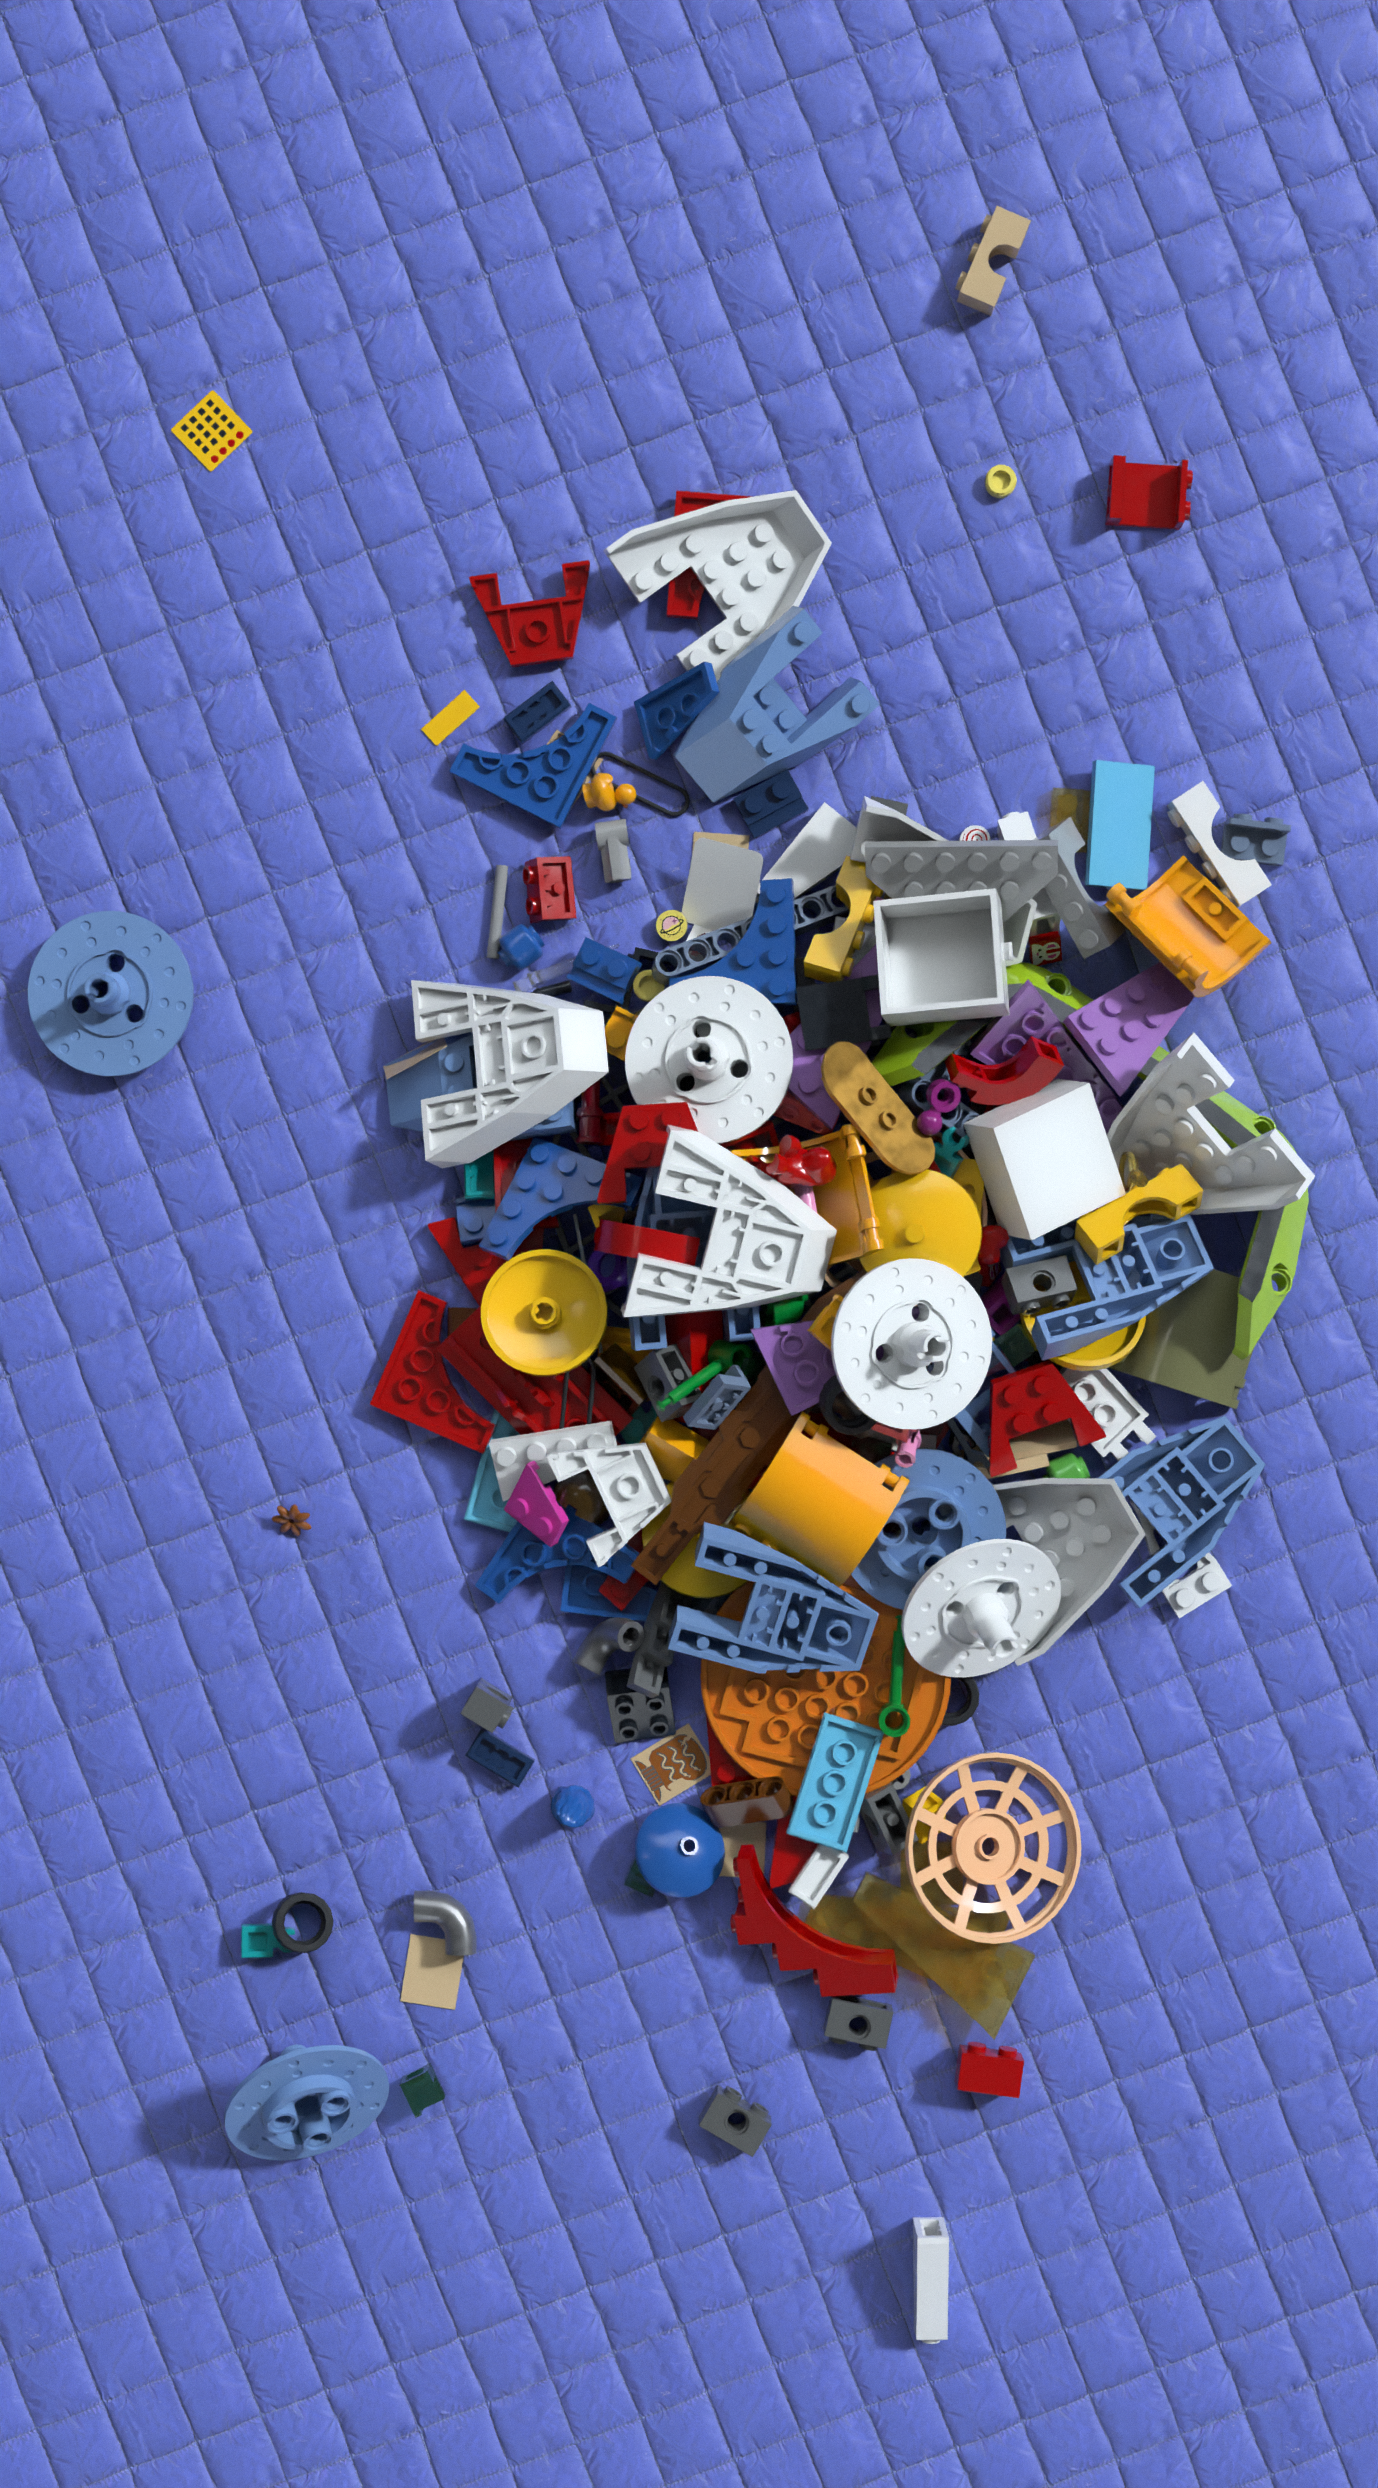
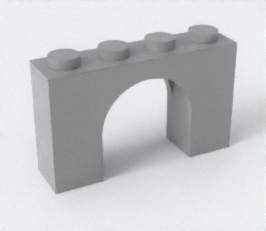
(1089, 924)

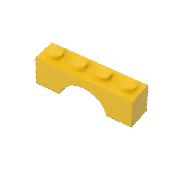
(831, 953)
(1168, 1194)

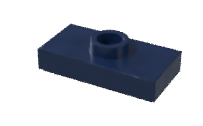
(537, 712)
(500, 1757)

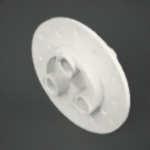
(743, 1029)
(949, 1332)
(981, 1608)

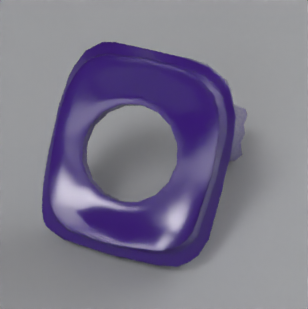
(618, 1276)

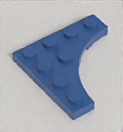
(543, 778)
(767, 951)
(547, 1185)
(525, 1554)

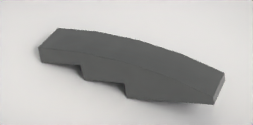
(653, 1653)

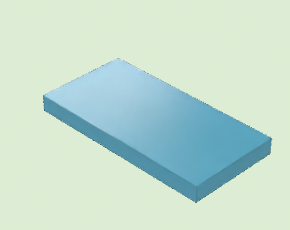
(1119, 825)
(485, 1499)
(835, 1782)

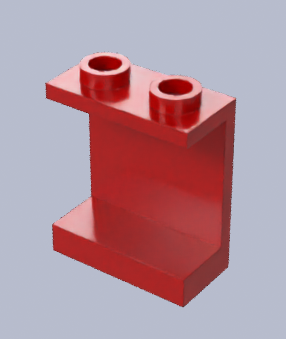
(1147, 494)

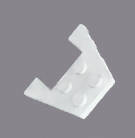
(628, 1487)

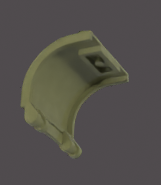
(1192, 1342)

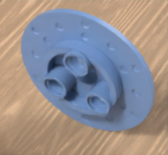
(78, 963)
(936, 1479)
(306, 2102)

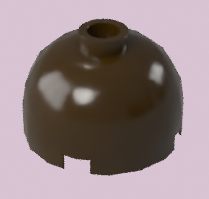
(583, 1495)

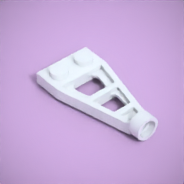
(1194, 1588)

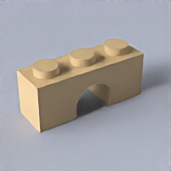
(1002, 235)

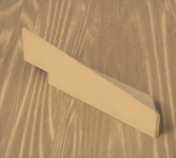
(1032, 1447)

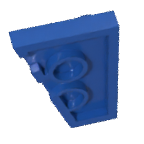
(674, 706)

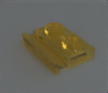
(1073, 804)

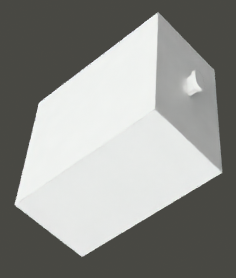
(942, 957)
(1045, 1159)

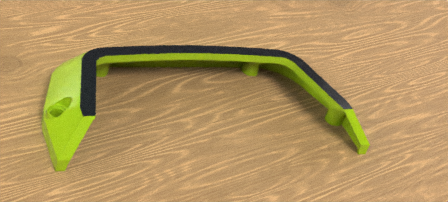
(1277, 1232)

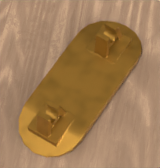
(875, 1109)

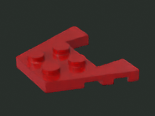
(539, 628)
(640, 1144)
(472, 1262)
(1029, 1402)

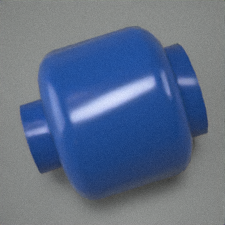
(521, 947)

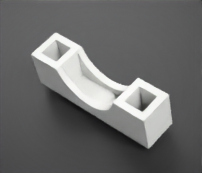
(1195, 815)

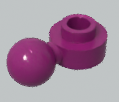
(930, 1121)

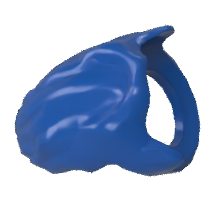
(572, 1806)

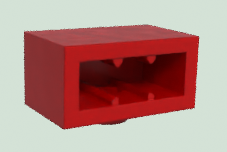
(989, 2070)

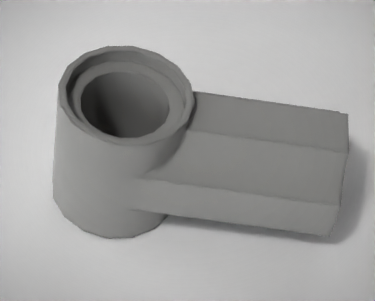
(613, 843)

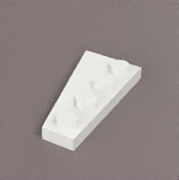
(514, 1452)

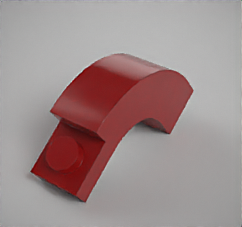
(1009, 1081)
(632, 1239)

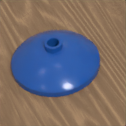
(662, 1852)

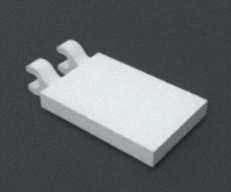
(1111, 1408)

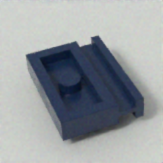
(770, 804)

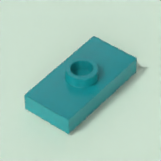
(479, 1178)

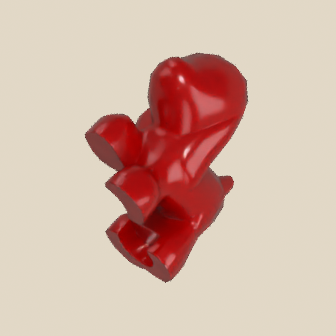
(798, 1164)

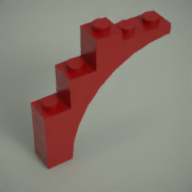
(836, 1966)

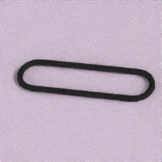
(658, 778)
(591, 1395)

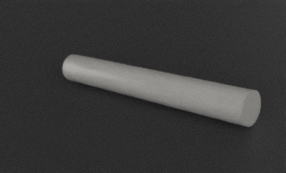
(497, 911)

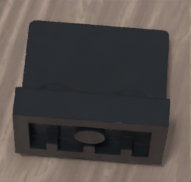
(635, 1714)

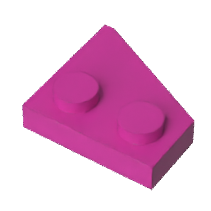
(537, 1507)

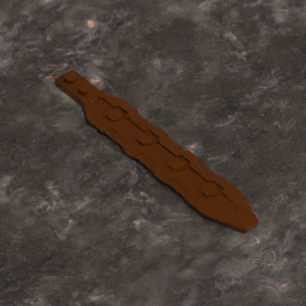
(728, 1464)

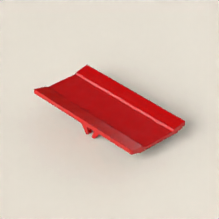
(524, 1399)

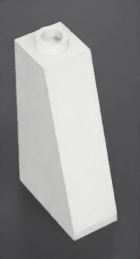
(1019, 827)
(815, 851)
(930, 2279)

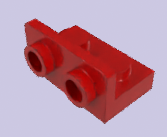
(549, 889)

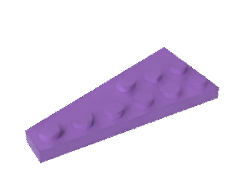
(1034, 1018)
(1129, 1023)
(806, 1073)
(799, 1361)

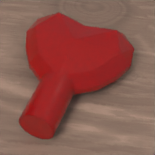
(993, 1239)

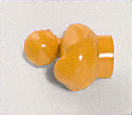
(601, 793)

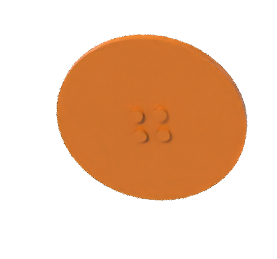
(774, 1716)

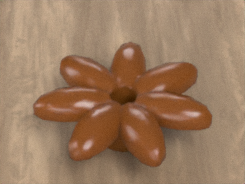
(292, 1519)

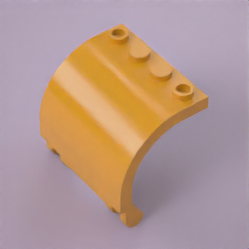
(1190, 927)
(844, 1201)
(819, 1502)

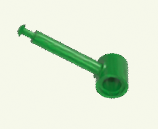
(720, 1358)
(895, 1690)

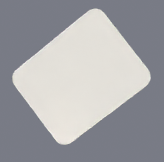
(721, 884)

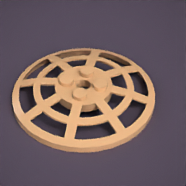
(1007, 1852)

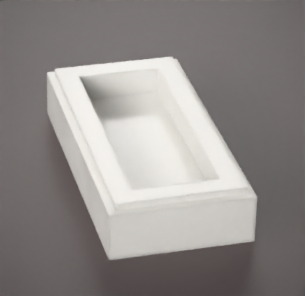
(817, 1874)

